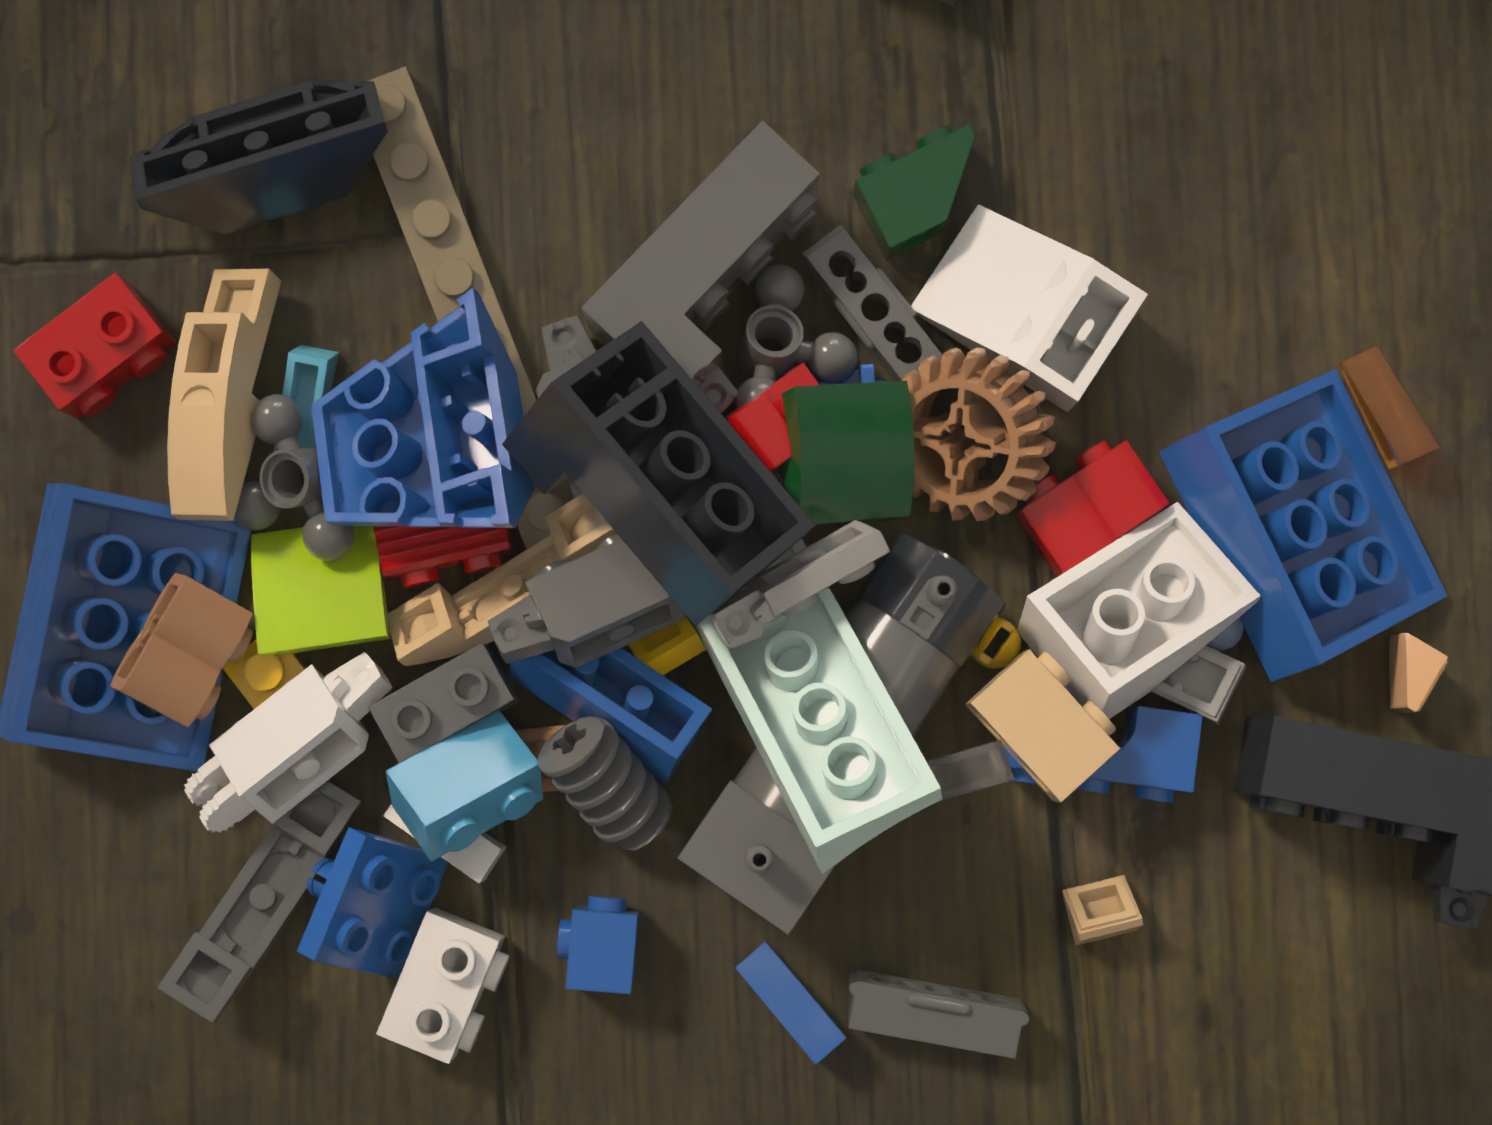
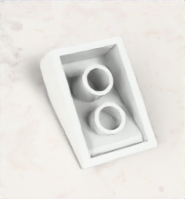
(1136, 610)

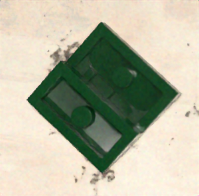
(850, 451)

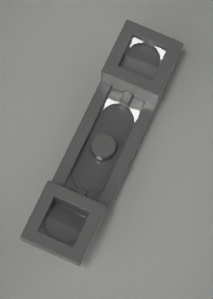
(258, 903)

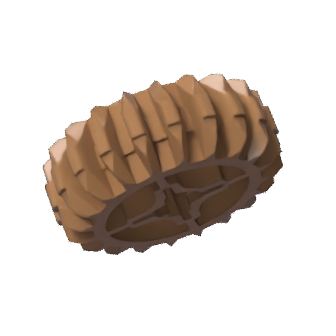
(955, 477)

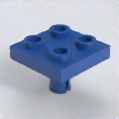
(370, 903)

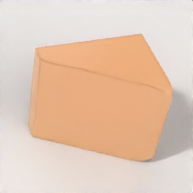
(1412, 672)

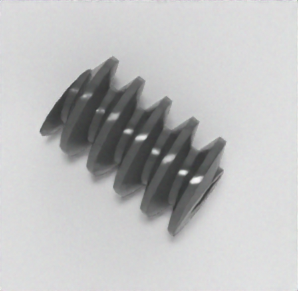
(606, 782)

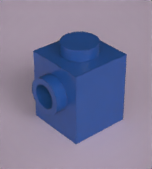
(600, 945)

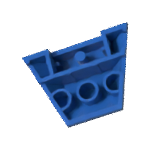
(426, 432)

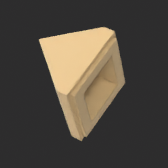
(1101, 910)

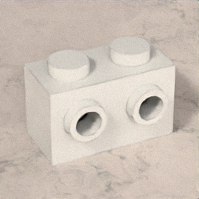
(442, 986)

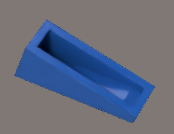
(791, 1002)

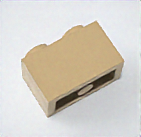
(1044, 724)

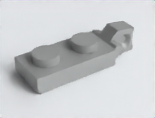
(796, 580)

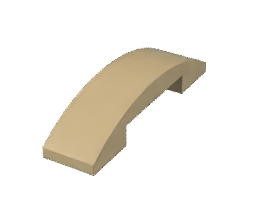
(446, 624)

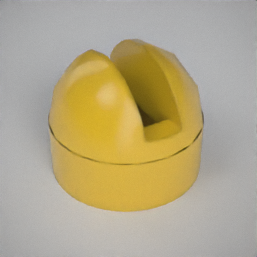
(1008, 650)

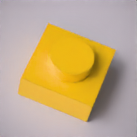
(668, 647)
(262, 676)

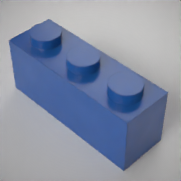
(641, 704)

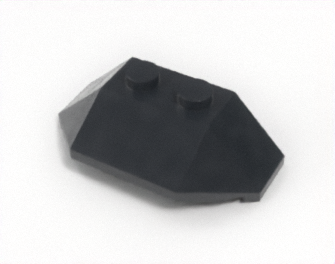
(262, 156)

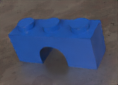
(1154, 754)

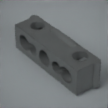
(877, 289)
(935, 1013)

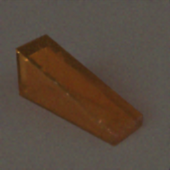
(1387, 409)

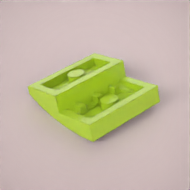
(314, 601)

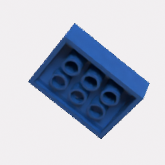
(1307, 522)
(83, 605)

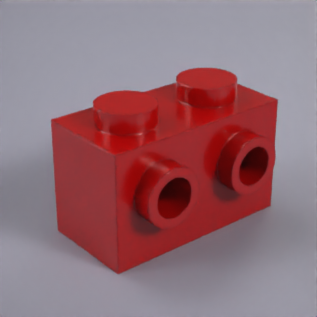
(96, 348)

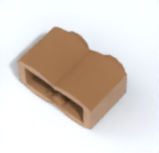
(183, 651)

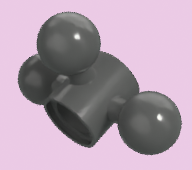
(779, 292)
(278, 422)

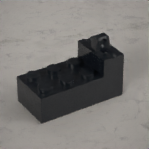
(660, 471)
(1404, 786)

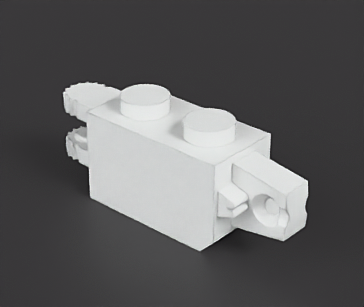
(288, 744)

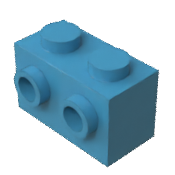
(465, 786)

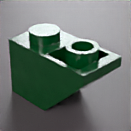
(912, 196)

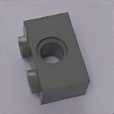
(444, 702)

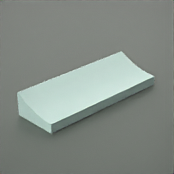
(824, 727)

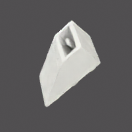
(1029, 302)

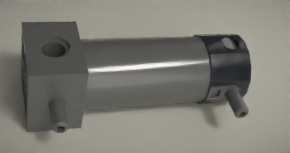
(918, 626)

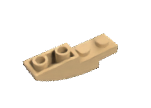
(213, 394)

